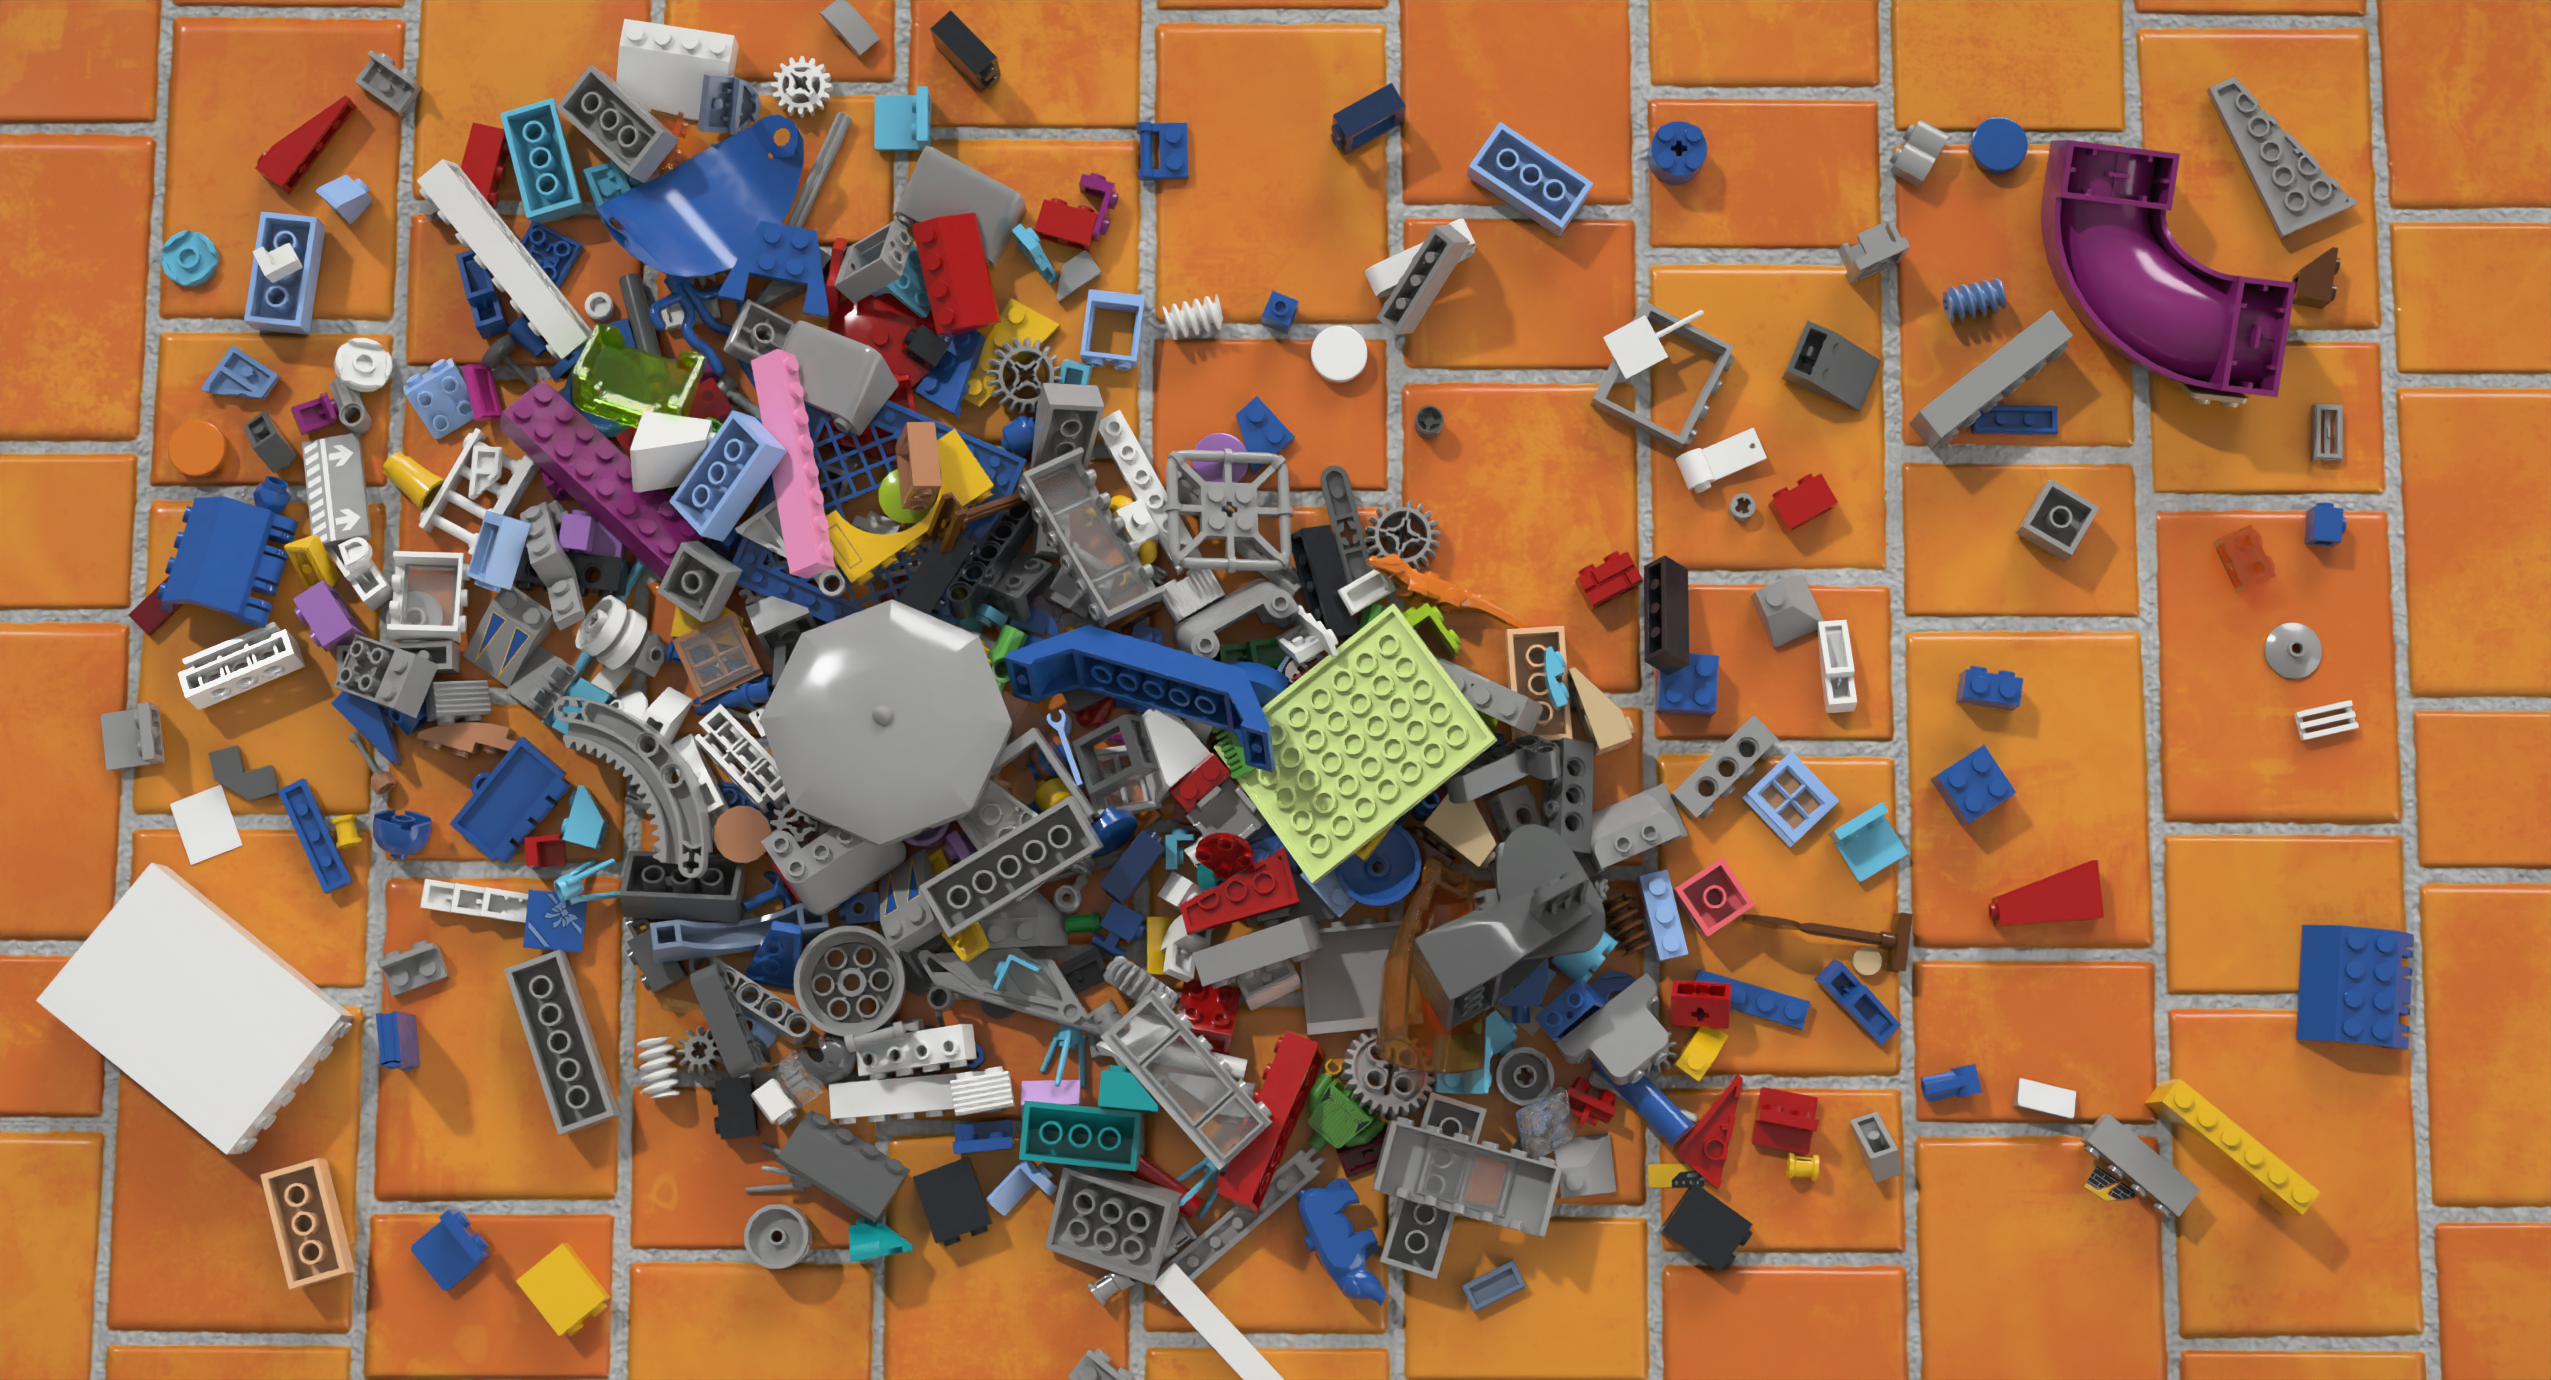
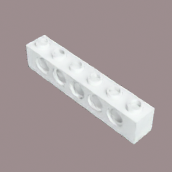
(1141, 479)

